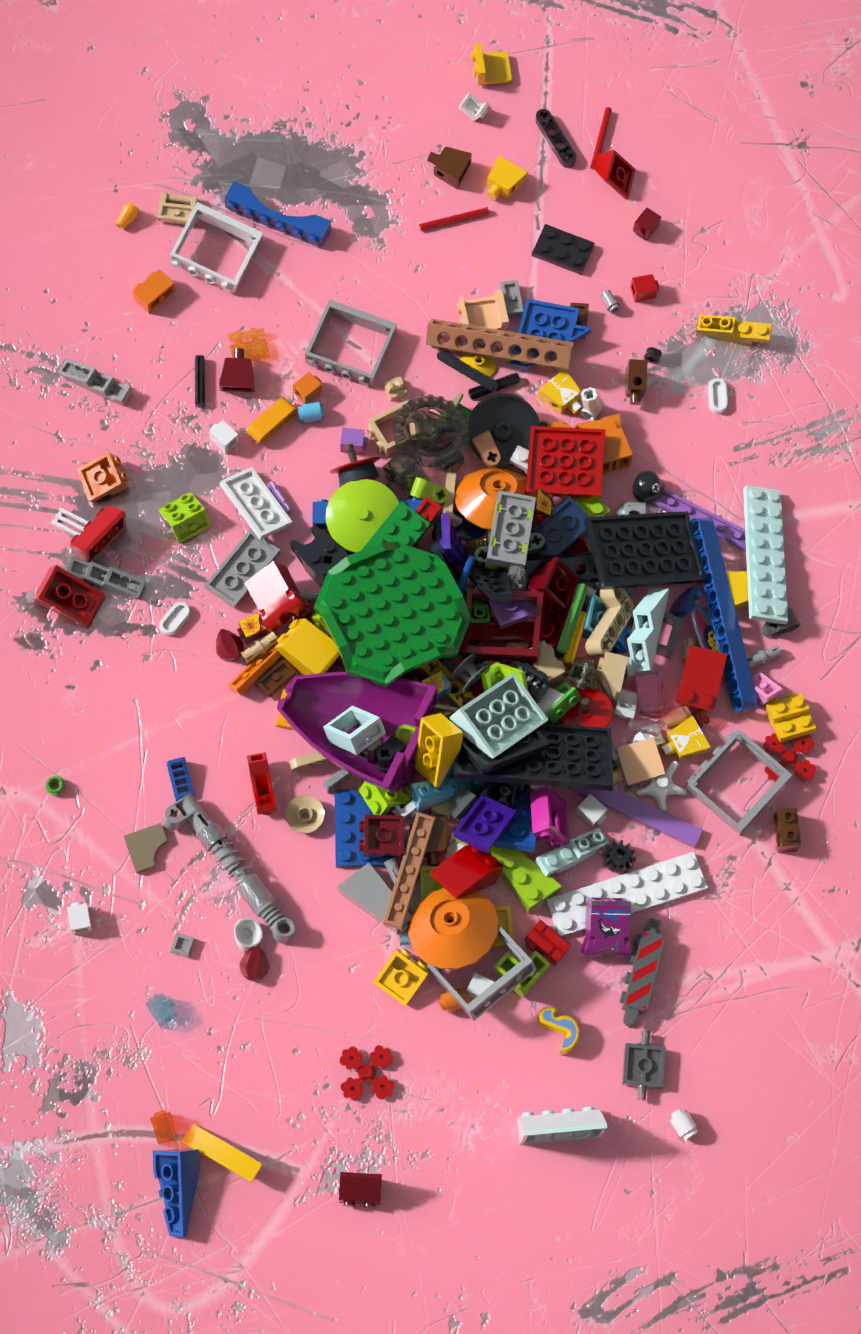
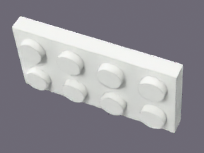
(256, 503)

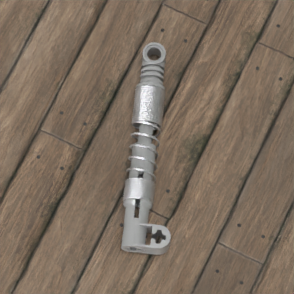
(215, 840)

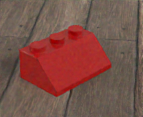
(98, 533)

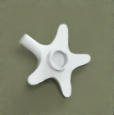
(662, 787)

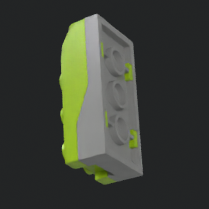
(510, 530)

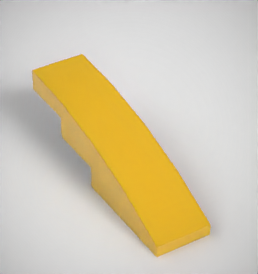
(222, 1153)

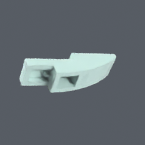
(572, 853)

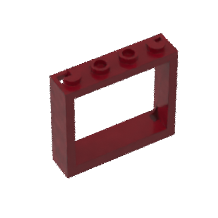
(505, 654)

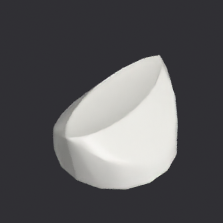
(247, 933)

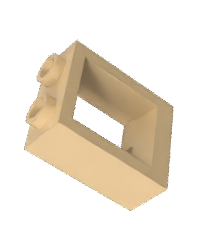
(373, 430)

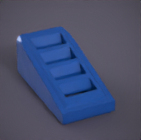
(177, 763)

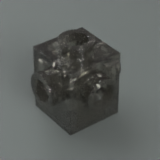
(584, 675)

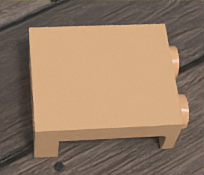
(484, 312)

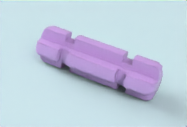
(279, 496)

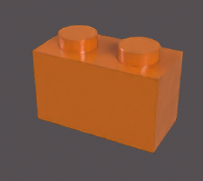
(153, 291)

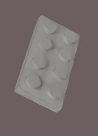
(240, 565)

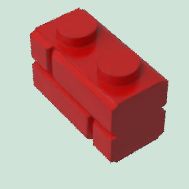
(547, 943)

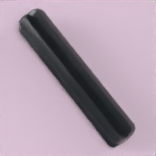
(199, 380)
(503, 382)

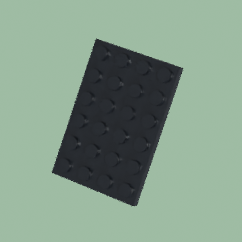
(644, 550)

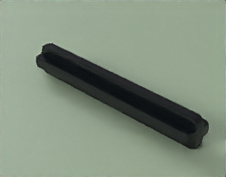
(467, 370)

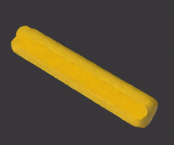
(570, 655)

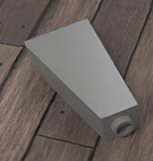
(370, 894)

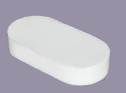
(718, 396)
(175, 618)

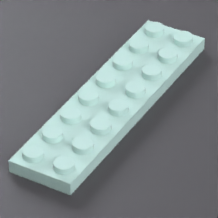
(765, 555)

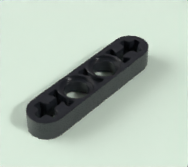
(557, 137)

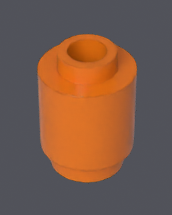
(449, 1004)

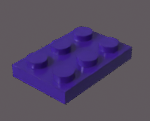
(484, 823)

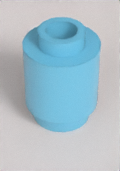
(311, 412)

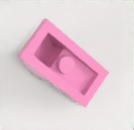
(765, 688)

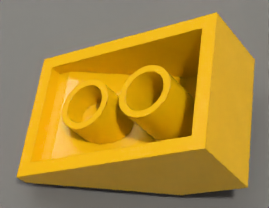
(437, 747)

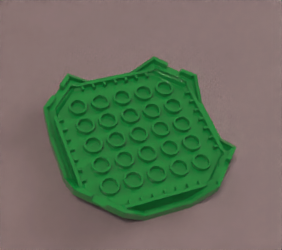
(392, 611)

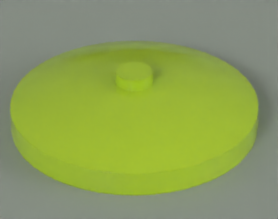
(358, 512)

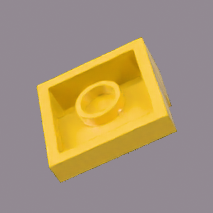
(790, 717)
(402, 976)

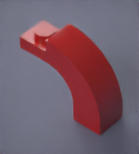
(261, 784)

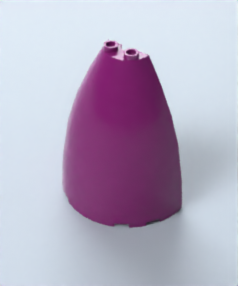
(322, 697)

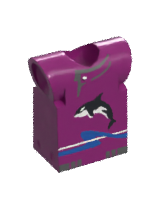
(607, 927)

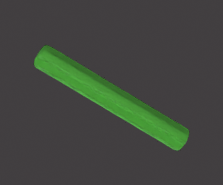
(572, 618)

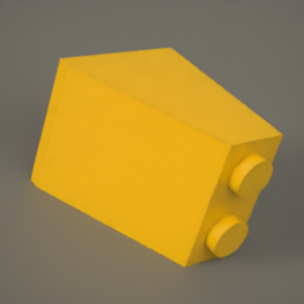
(307, 648)

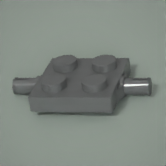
(643, 1065)

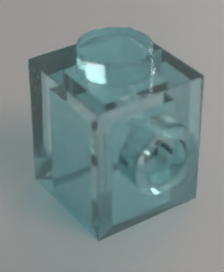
(161, 1008)

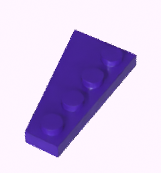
(452, 542)

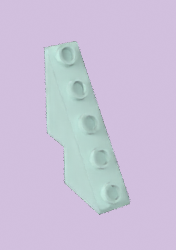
(648, 624)

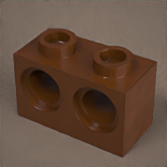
(787, 829)

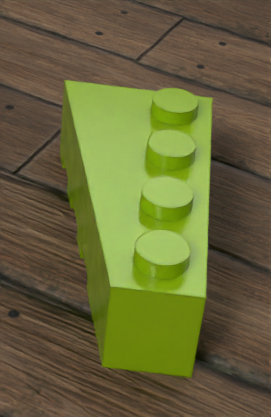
(525, 878)

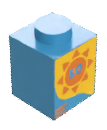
(441, 682)

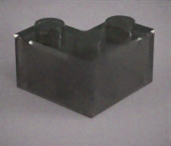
(403, 471)

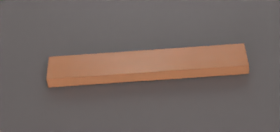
(409, 871)

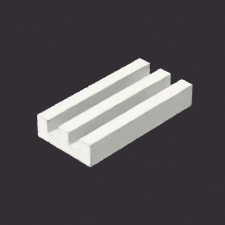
(72, 516)

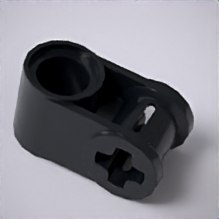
(387, 752)

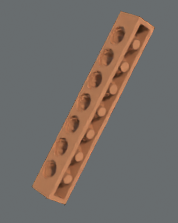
(508, 339)

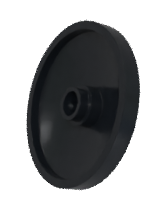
(507, 420)

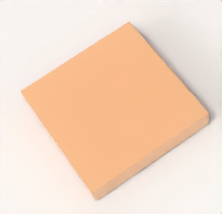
(640, 761)

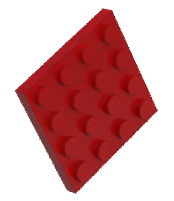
(566, 461)

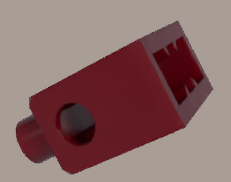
(237, 373)

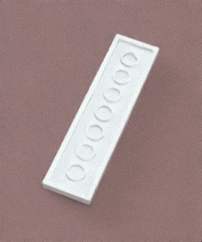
(642, 887)

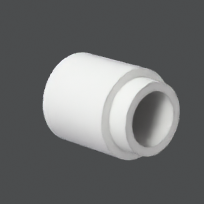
(683, 1124)

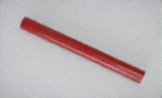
(600, 140)
(455, 218)

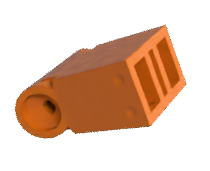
(617, 450)

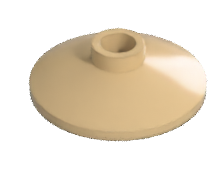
(301, 805)

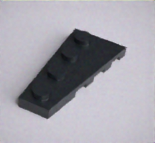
(492, 583)

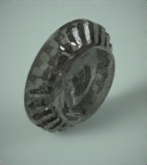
(424, 446)

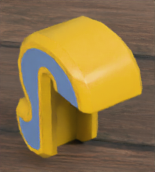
(564, 1025)

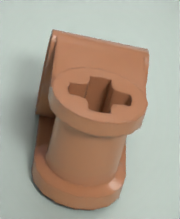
(485, 446)

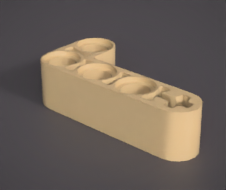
(611, 624)

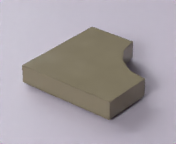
(144, 845)

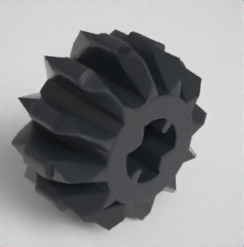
(610, 855)

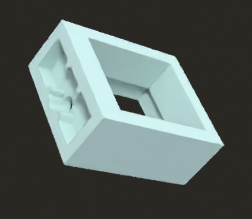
(354, 742)

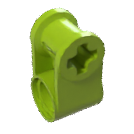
(423, 488)

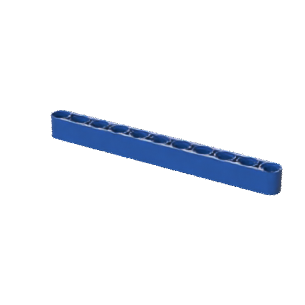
(724, 617)

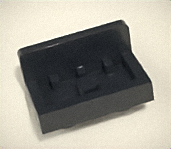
(536, 681)

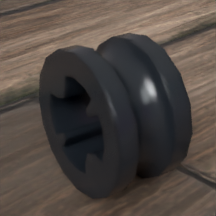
(653, 355)

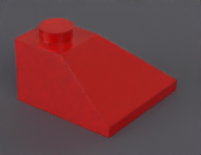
(615, 172)

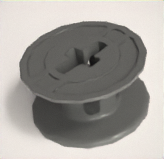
(468, 673)

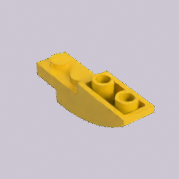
(734, 331)

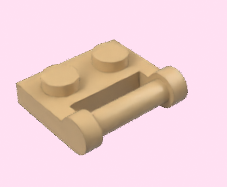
(175, 212)

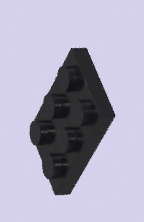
(563, 249)

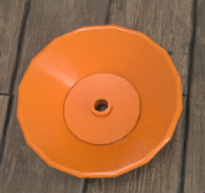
(479, 489)
(457, 942)

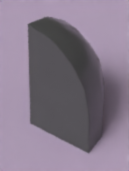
(461, 803)

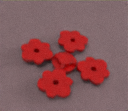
(790, 757)
(366, 1073)

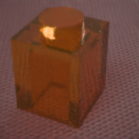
(164, 1126)

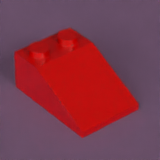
(68, 596)
(701, 678)
(467, 871)

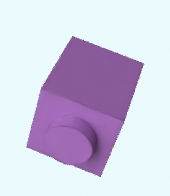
(354, 437)

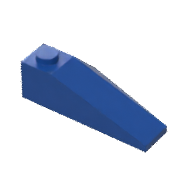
(178, 1180)

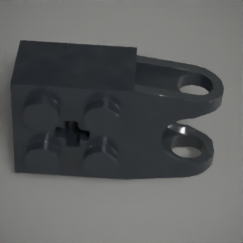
(319, 554)

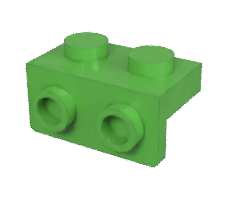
(564, 703)

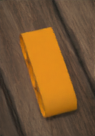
(271, 420)

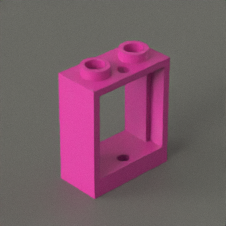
(549, 817)

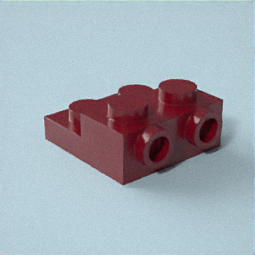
(382, 835)

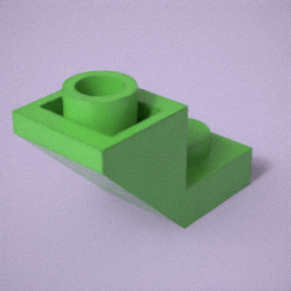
(480, 612)

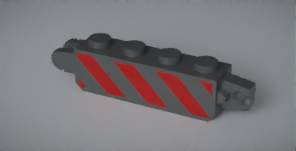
(643, 971)

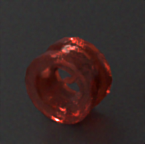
(700, 717)

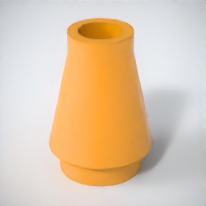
(128, 214)

